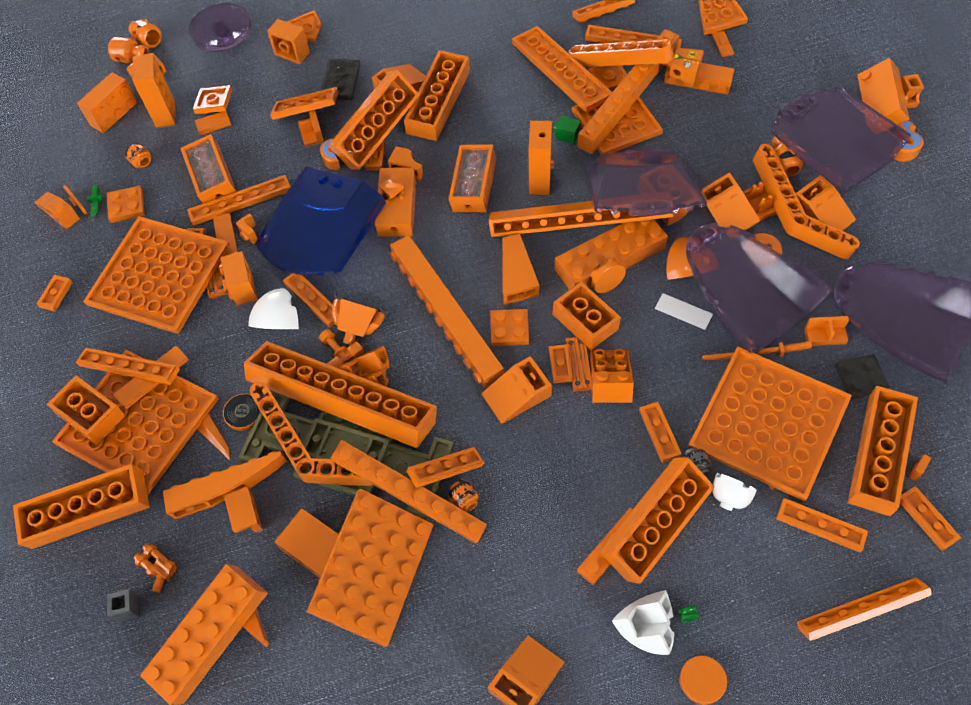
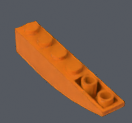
(210, 490)

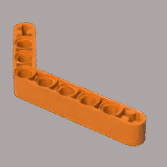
(791, 212)
(294, 445)

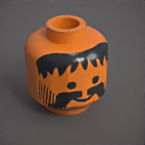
(138, 156)
(463, 496)

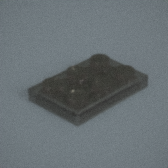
(343, 75)

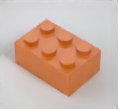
(107, 102)
(586, 315)
(86, 409)

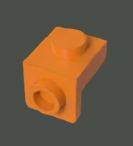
(245, 227)

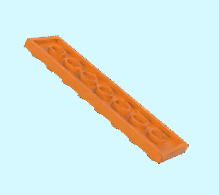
(562, 68)

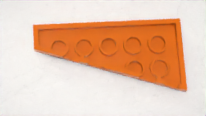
(720, 15)

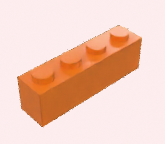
(709, 78)

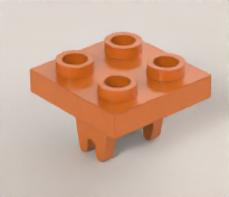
(760, 201)

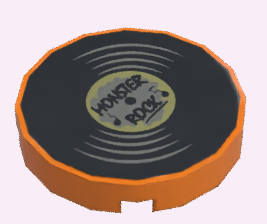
(241, 412)

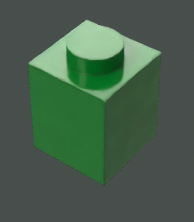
(567, 129)

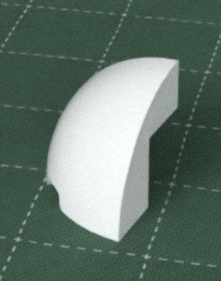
(274, 311)
(647, 623)

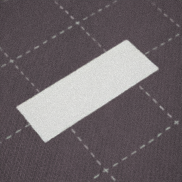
(683, 311)

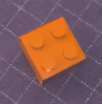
(288, 41)
(238, 278)

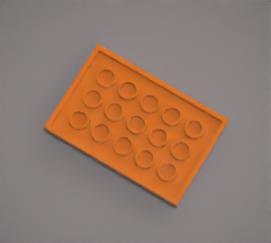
(371, 568)

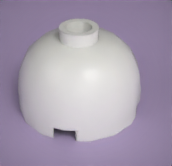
(732, 492)

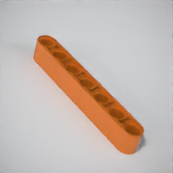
(623, 53)

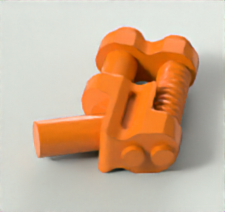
(162, 569)

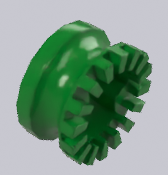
(688, 614)

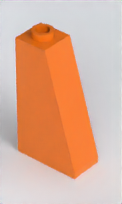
(518, 273)

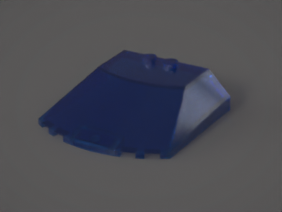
(319, 222)

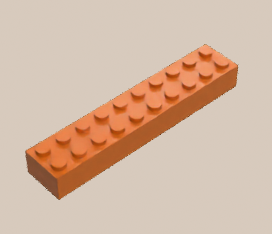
(341, 393)

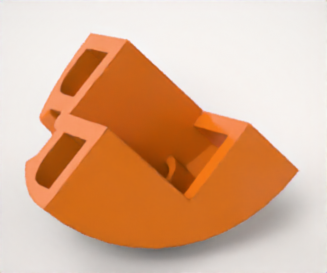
(677, 261)
(370, 366)

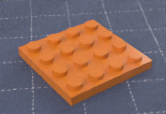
(633, 128)

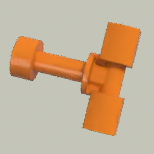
(342, 353)

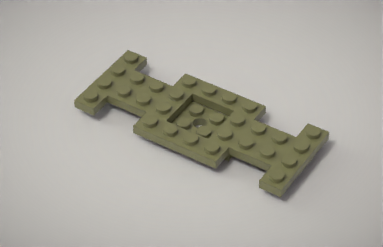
(324, 434)

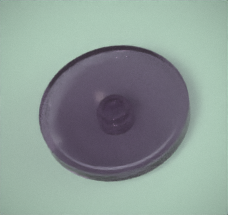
(220, 27)

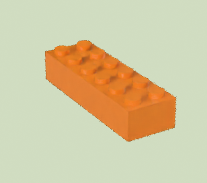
(437, 95)
(374, 120)
(625, 243)
(883, 451)
(80, 506)
(657, 520)
(203, 635)

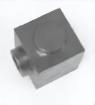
(122, 605)

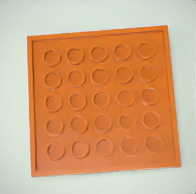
(157, 274)
(771, 423)
(149, 433)

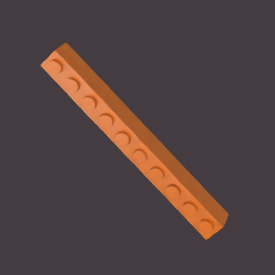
(621, 100)
(557, 218)
(446, 312)

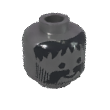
(700, 459)

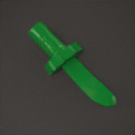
(94, 199)

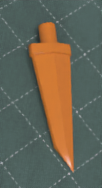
(212, 433)

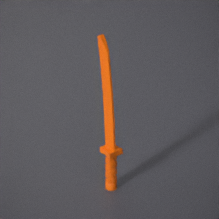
(781, 349)

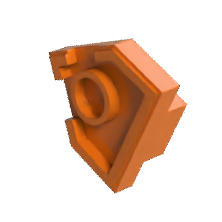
(310, 23)

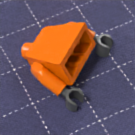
(355, 318)

